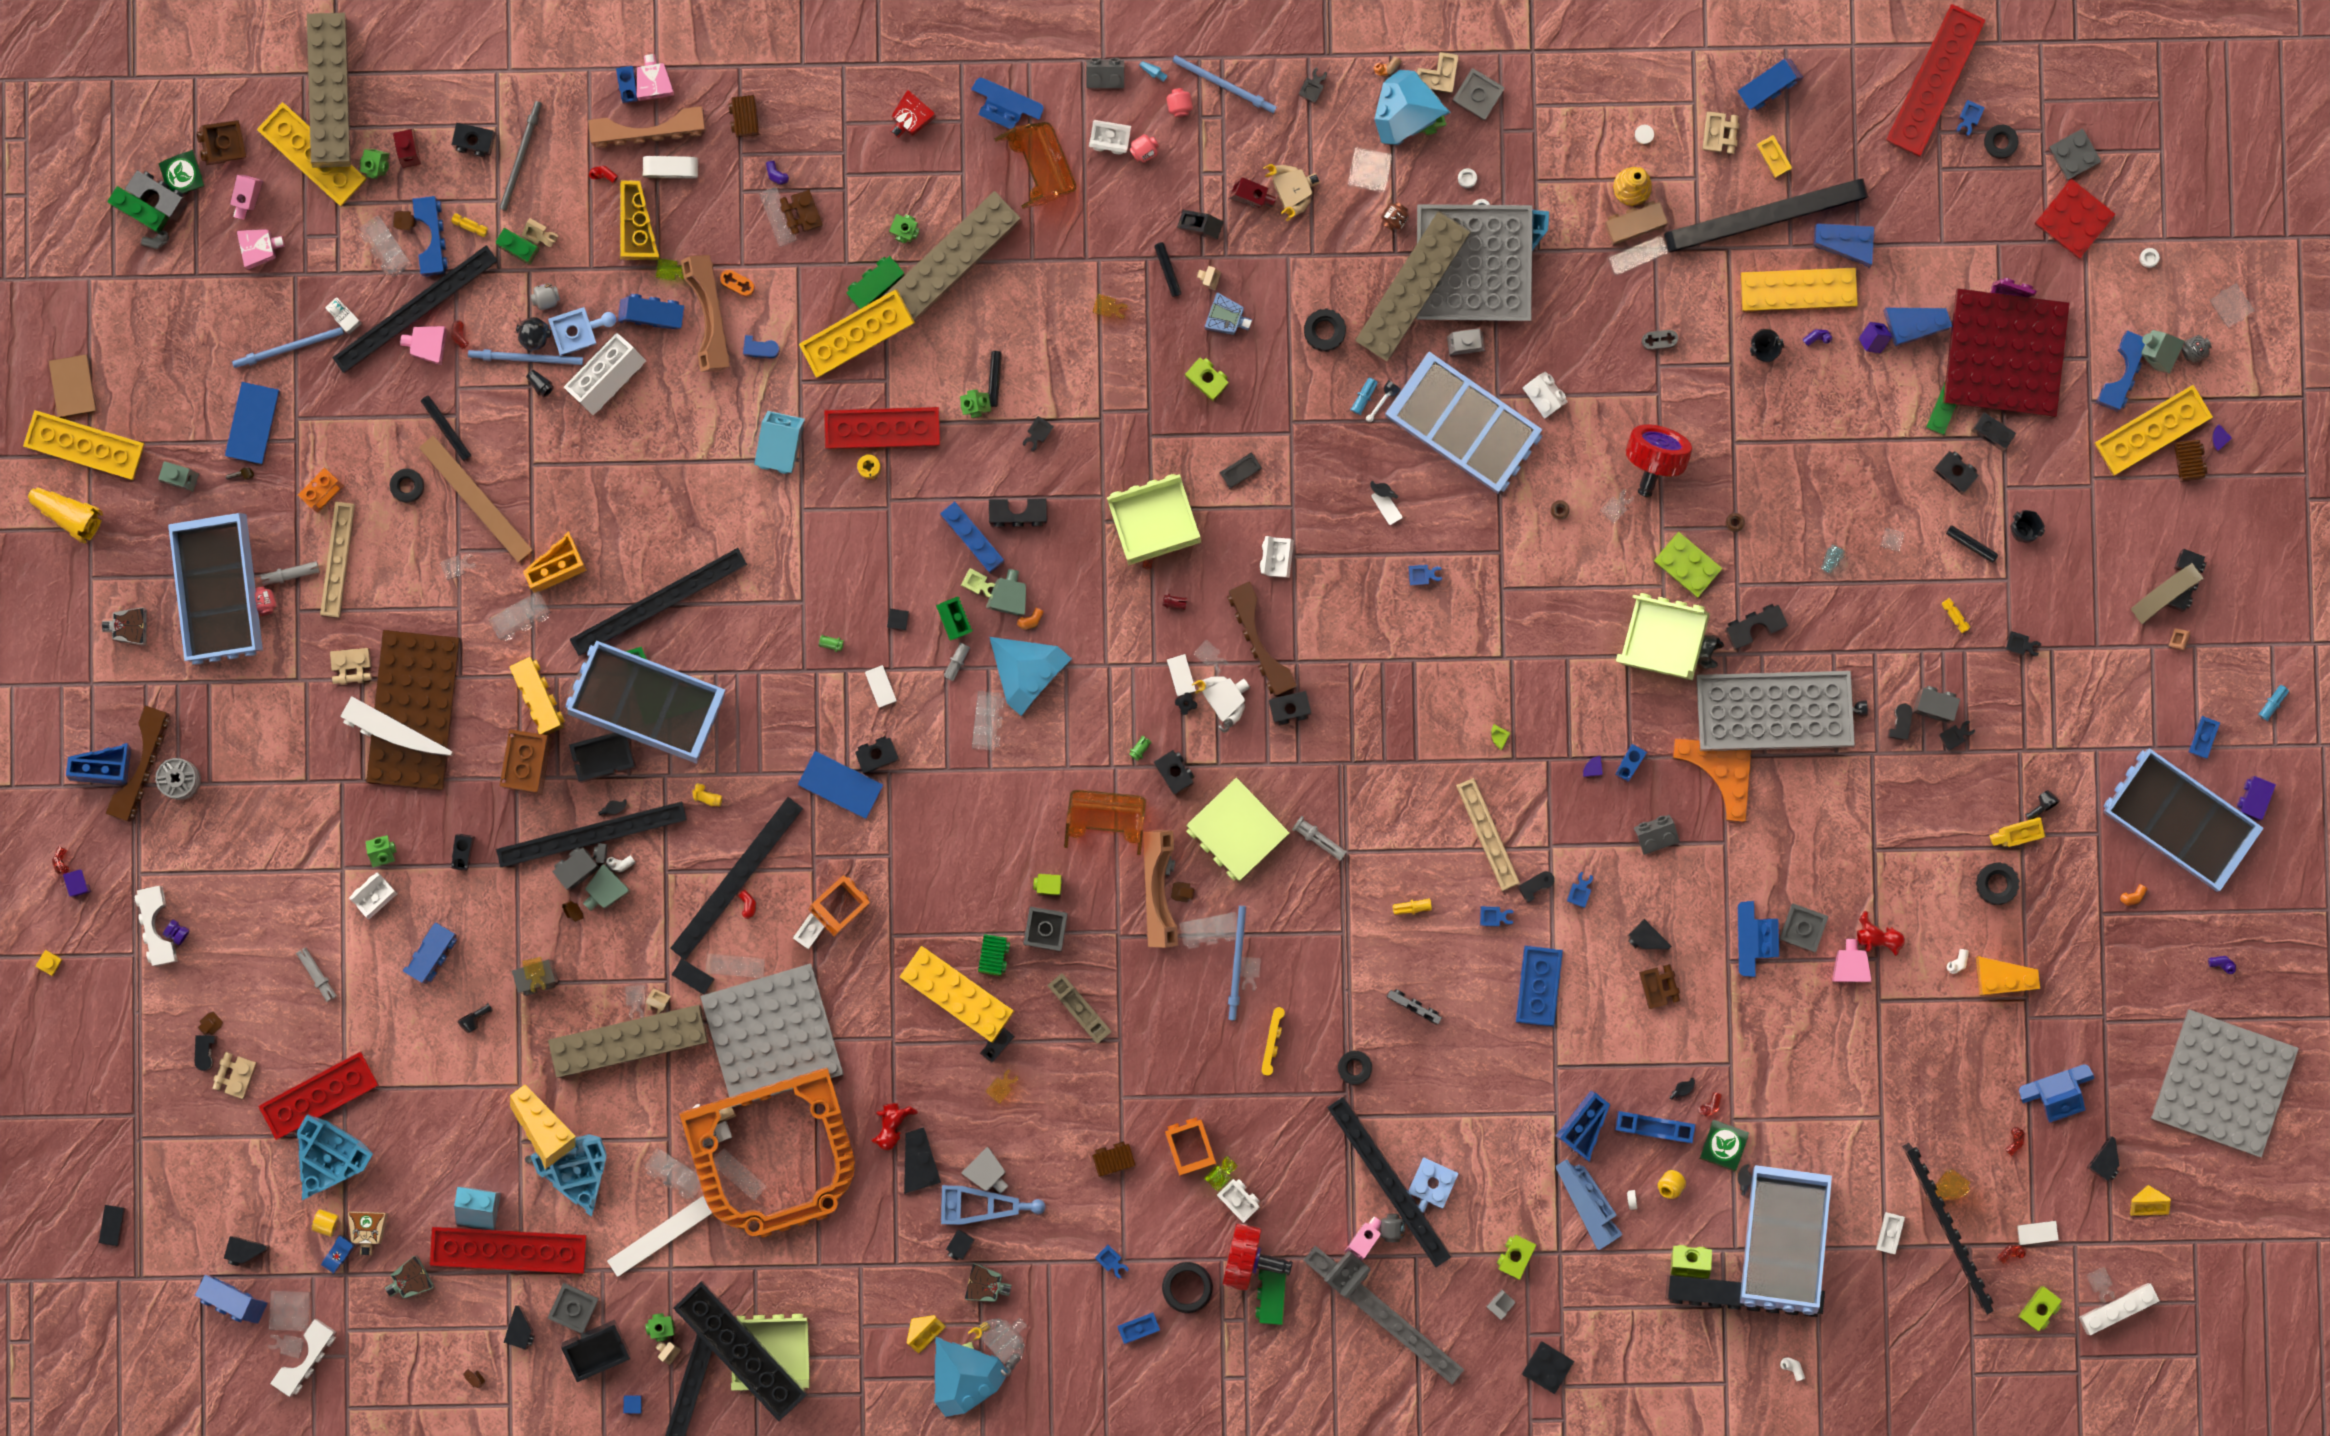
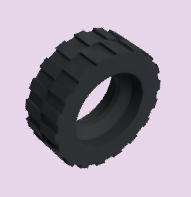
(1339, 330)
(2012, 883)

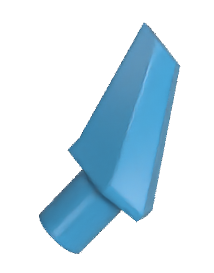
(1153, 70)

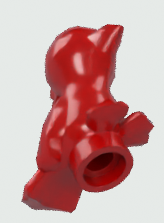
(1873, 936)
(891, 1119)

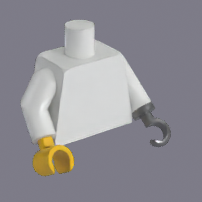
(1224, 698)

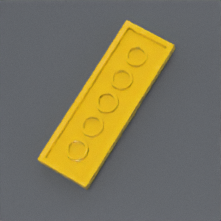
(292, 139)
(1798, 289)
(856, 333)
(2153, 430)
(83, 445)
(957, 994)

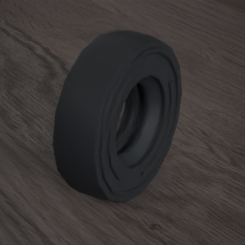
(2005, 130)
(415, 493)
(1366, 1067)

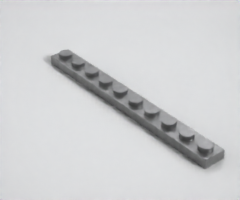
(1391, 1321)

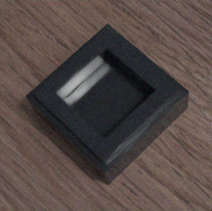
(898, 619)

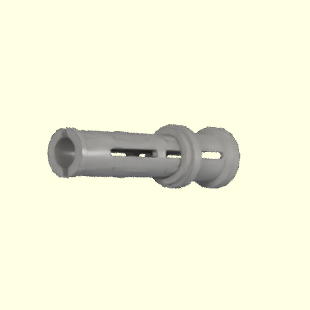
(1309, 832)

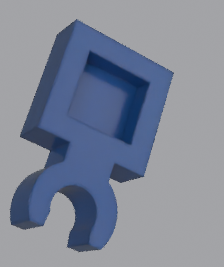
(1970, 114)
(1420, 574)
(1579, 893)
(1491, 916)
(1109, 1259)

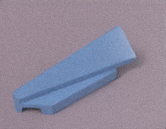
(1589, 1203)

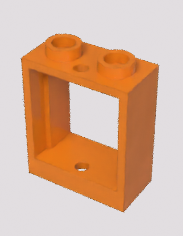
(323, 492)
(826, 918)
(1196, 1165)

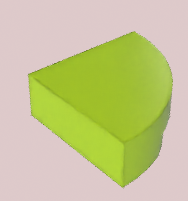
(1499, 736)

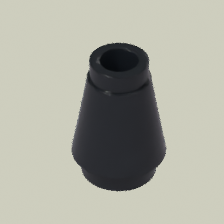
(540, 383)

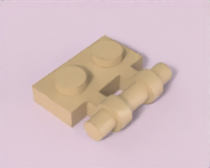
(1714, 132)
(350, 659)
(240, 1076)

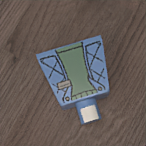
(1226, 316)

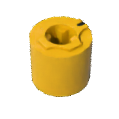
(869, 467)
(325, 1223)

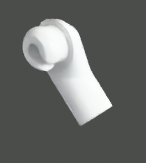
(619, 865)
(1960, 963)

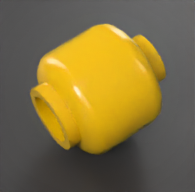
(1671, 1184)

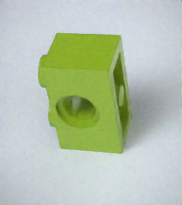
(1212, 389)
(1048, 884)
(1682, 1267)
(1516, 1268)
(2029, 1313)

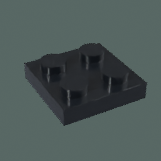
(1547, 1367)

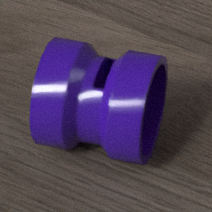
(176, 932)

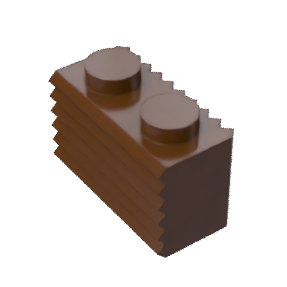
(744, 115)
(2190, 460)
(1114, 1159)

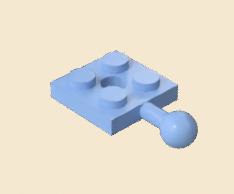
(578, 319)
(1420, 1188)

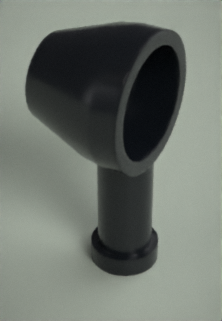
(2047, 801)
(469, 1022)

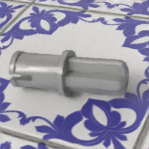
(956, 661)

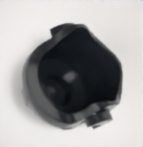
(533, 333)
(1766, 345)
(2027, 526)
(1709, 644)

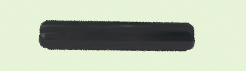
(1167, 269)
(994, 378)
(1972, 544)

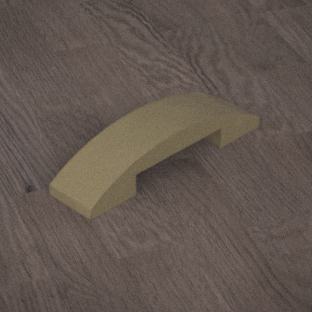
(2166, 593)
(1079, 1008)

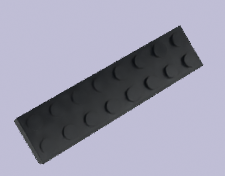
(1715, 1293)
(740, 1351)

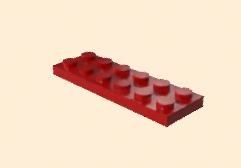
(882, 428)
(318, 1095)

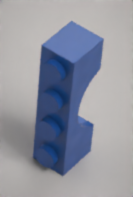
(432, 259)
(2113, 394)
(972, 537)
(1654, 1127)

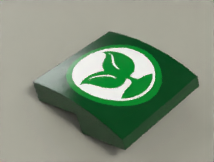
(182, 172)
(1724, 1145)

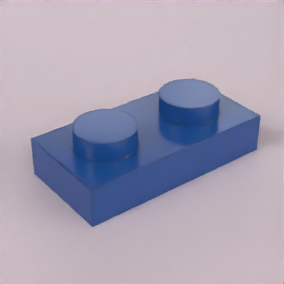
(2204, 737)
(1138, 1328)

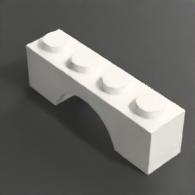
(151, 902)
(2119, 1309)
(318, 1337)

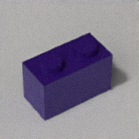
(2256, 798)

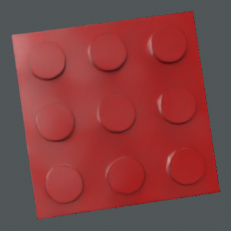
(2075, 218)

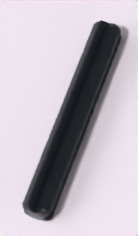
(446, 428)

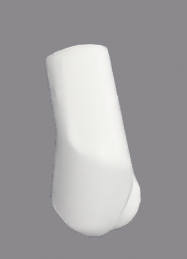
(1794, 1366)

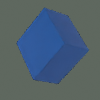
(632, 1404)

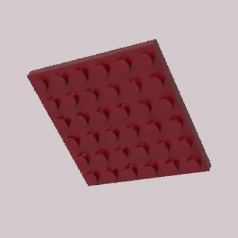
(2006, 352)

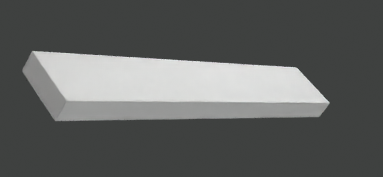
(659, 1236)

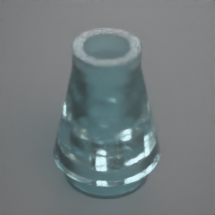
(1832, 558)

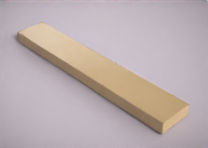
(337, 559)
(1487, 834)

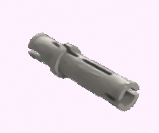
(289, 573)
(316, 974)

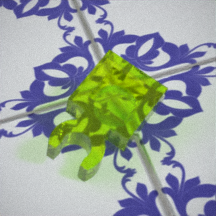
(668, 270)

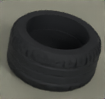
(1187, 1308)

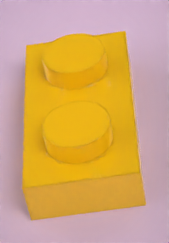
(1774, 156)

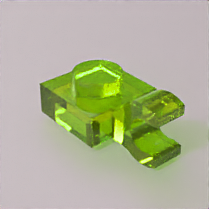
(1220, 1175)

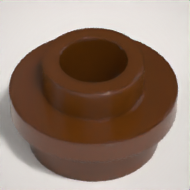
(1564, 505)
(1737, 516)

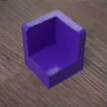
(1875, 337)
(76, 883)

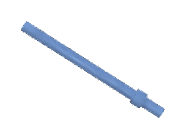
(1257, 101)
(487, 355)
(253, 358)
(1234, 999)

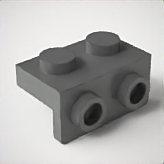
(1104, 73)
(1656, 834)
(1347, 1274)

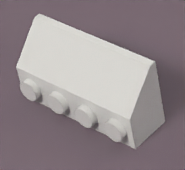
(605, 374)

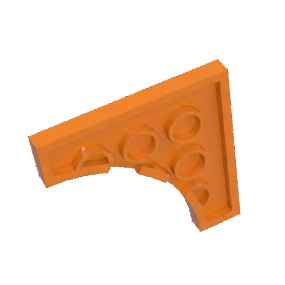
(1727, 769)

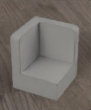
(1500, 1304)

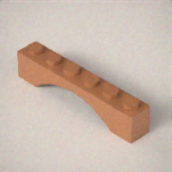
(687, 121)
(699, 275)
(1160, 925)

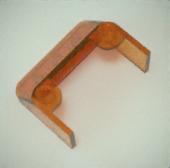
(1044, 160)
(1106, 813)

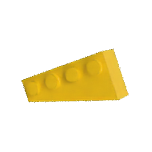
(636, 234)
(537, 697)
(541, 1126)

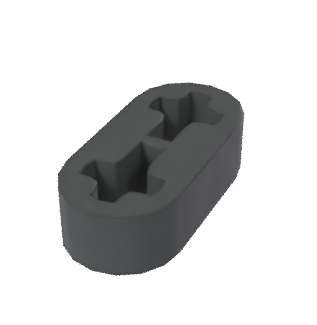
(1660, 344)

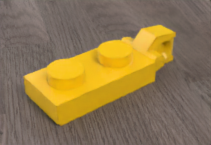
(2019, 833)

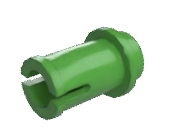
(831, 643)
(1139, 749)

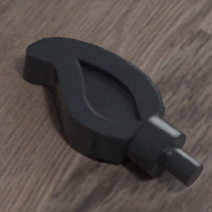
(1383, 490)
(613, 807)
(1683, 1088)
(1744, 1178)

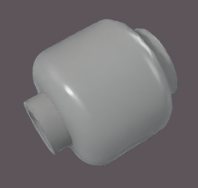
(545, 296)

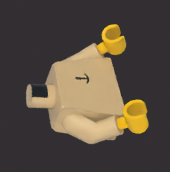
(1292, 188)

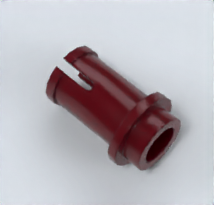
(1174, 602)

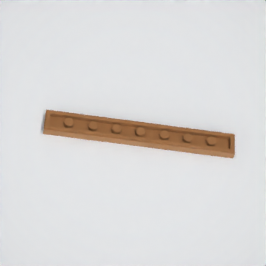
(476, 499)

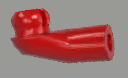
(602, 172)
(750, 904)

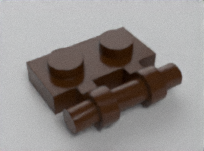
(805, 210)
(1654, 989)

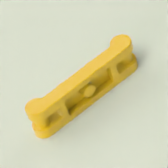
(1274, 1033)

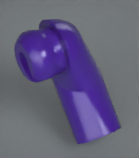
(774, 175)
(1818, 334)
(2224, 962)

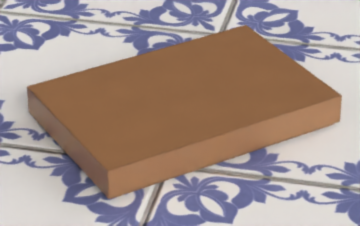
(72, 386)

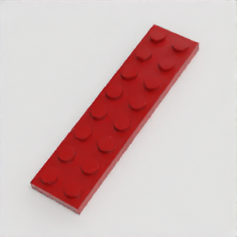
(1935, 80)
(508, 1250)

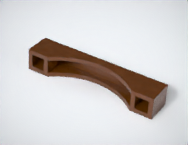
(1279, 676)
(152, 725)

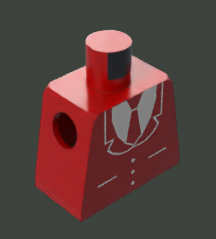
(911, 115)

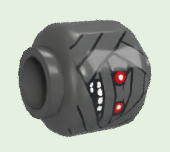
(2196, 348)

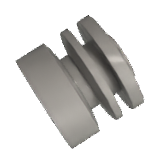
(188, 774)

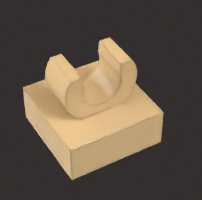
(1209, 278)
(658, 1000)
(668, 1352)

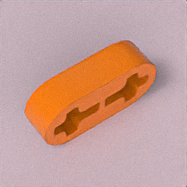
(735, 286)

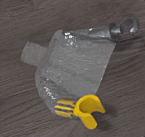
(1003, 1340)

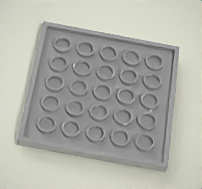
(1492, 267)
(771, 1030)
(2224, 1083)

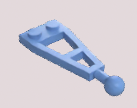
(952, 1205)

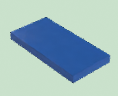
(252, 423)
(840, 784)
(1539, 986)

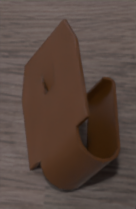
(403, 220)
(1182, 891)
(572, 910)
(210, 1023)
(473, 1380)

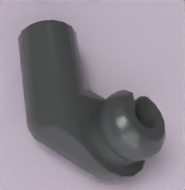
(157, 242)

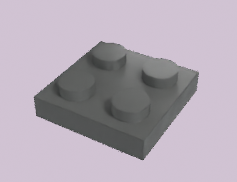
(1478, 94)
(2074, 154)
(1803, 927)
(573, 1308)

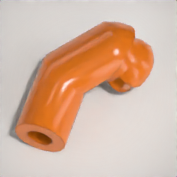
(1030, 622)
(2134, 898)

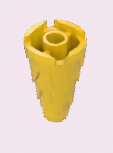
(1632, 186)
(73, 516)

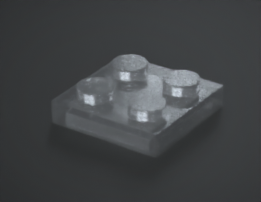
(1369, 169)
(289, 1310)

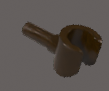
(247, 473)

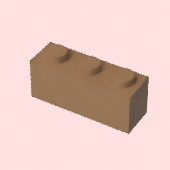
(1635, 222)

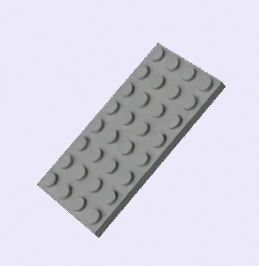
(1775, 711)

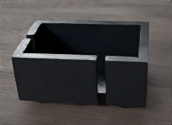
(602, 756)
(595, 1351)

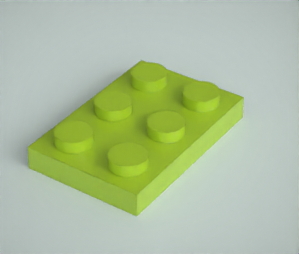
(1687, 564)

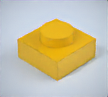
(49, 962)

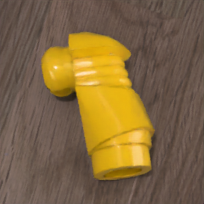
(707, 797)

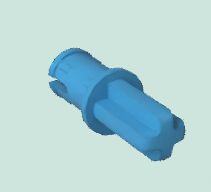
(1364, 396)
(2273, 702)

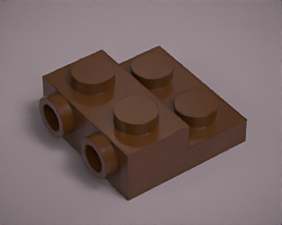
(221, 142)

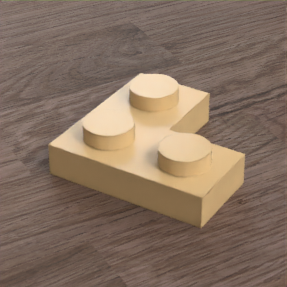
(1444, 77)

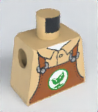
(367, 1229)

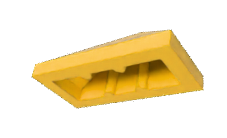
(2150, 1202)
(923, 1331)

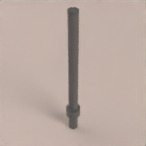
(532, 120)

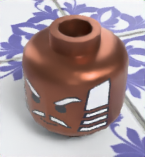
(1395, 216)

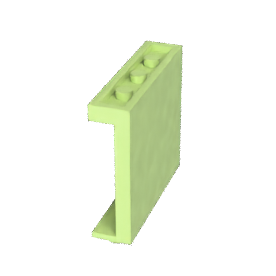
(1153, 519)
(1664, 636)
(1236, 830)
(786, 1340)

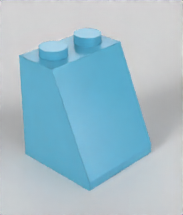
(779, 442)
(476, 1208)

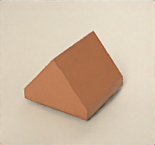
(2179, 639)

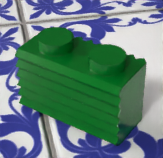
(517, 246)
(954, 618)
(993, 954)

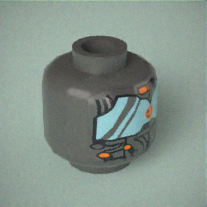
(1392, 1228)

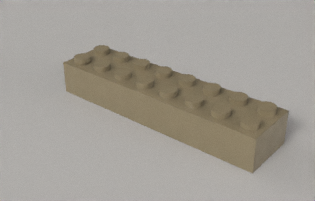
(328, 90)
(956, 255)
(1413, 286)
(628, 1041)

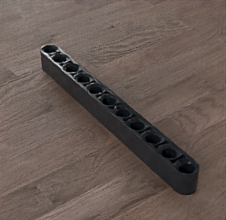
(1766, 215)

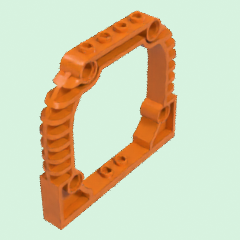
(701, 1122)

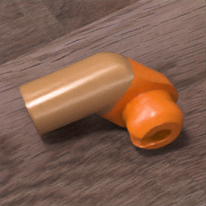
(1387, 69)

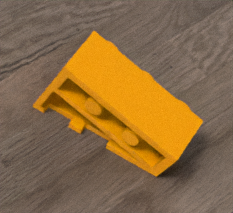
(555, 565)
(2004, 977)

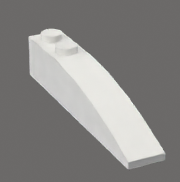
(388, 729)

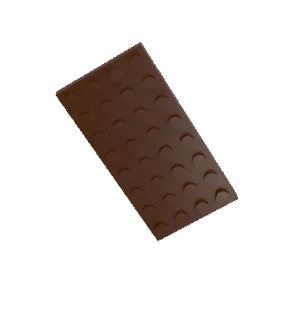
(418, 692)

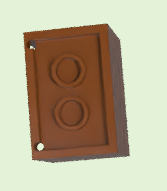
(525, 762)

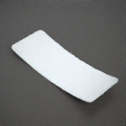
(1387, 508)

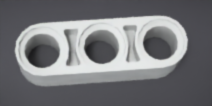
(670, 167)

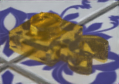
(1106, 306)
(534, 970)
(999, 1088)

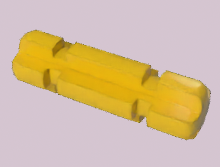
(469, 225)
(1955, 615)

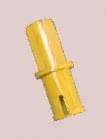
(1412, 907)

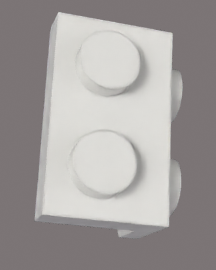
(1110, 137)
(1545, 394)
(1276, 557)
(373, 895)
(1238, 1200)

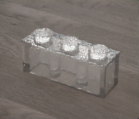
(384, 246)
(520, 616)
(987, 721)
(1209, 930)
(673, 1173)

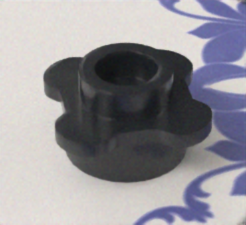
(1185, 708)

